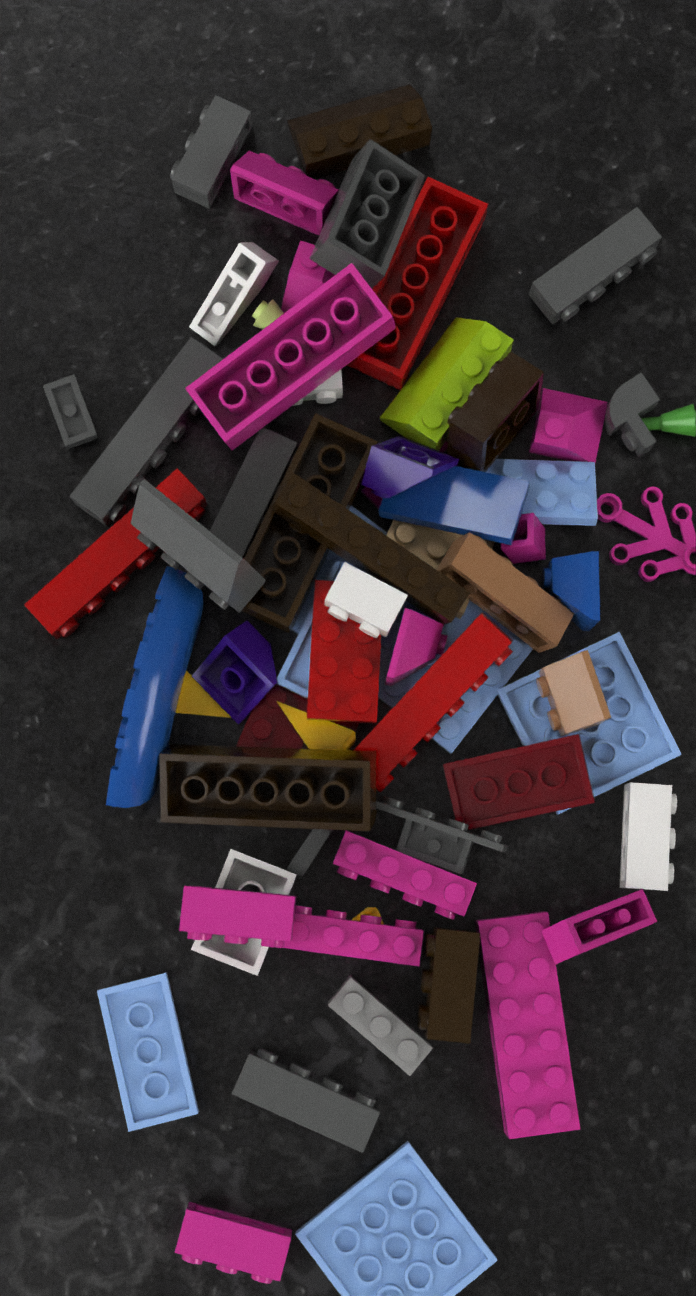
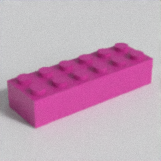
(291, 356)
(526, 1026)

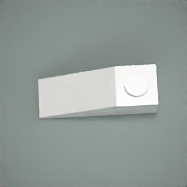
(233, 291)

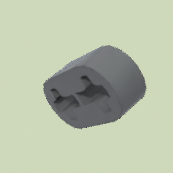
(308, 851)

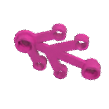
(657, 536)

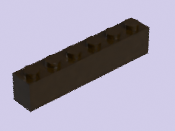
(369, 549)

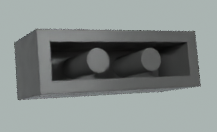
(211, 151)

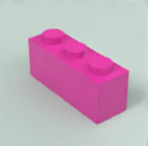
(598, 926)
(233, 1243)

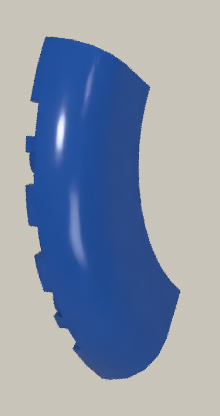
(155, 690)

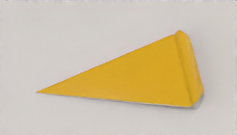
(197, 701)
(319, 733)

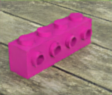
(404, 873)
(356, 939)

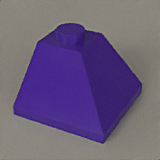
(402, 464)
(238, 671)

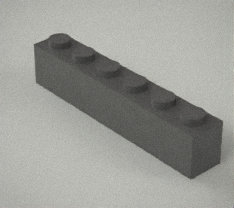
(144, 436)

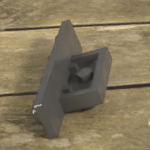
(435, 841)

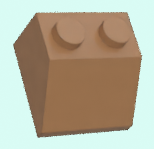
(573, 694)

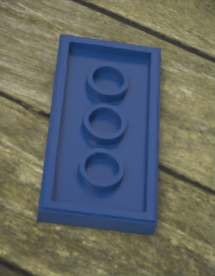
(462, 503)

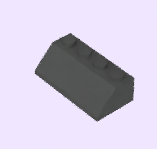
(194, 548)

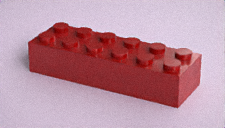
(421, 276)

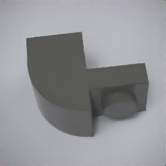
(625, 411)

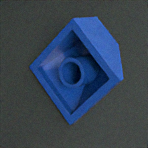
(576, 584)

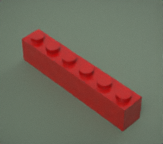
(105, 565)
(434, 695)

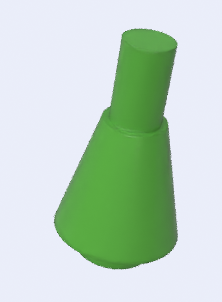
(678, 421)

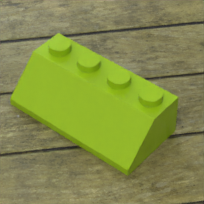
(445, 380)

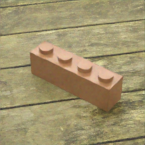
(506, 593)

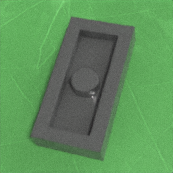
(70, 411)

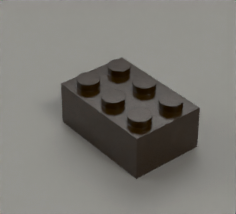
(494, 413)
(449, 984)

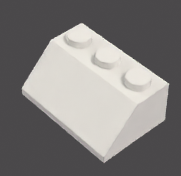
(245, 874)

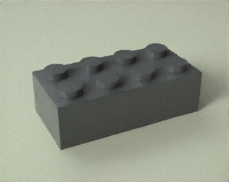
(368, 214)

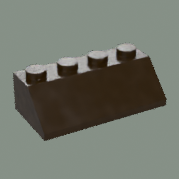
(333, 136)

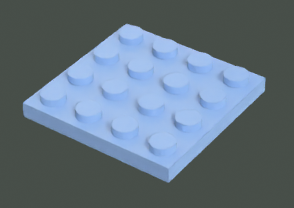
(619, 747)
(396, 1234)

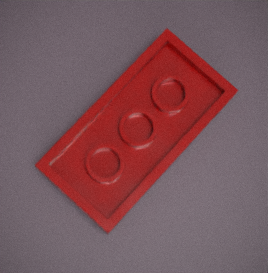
(341, 666)

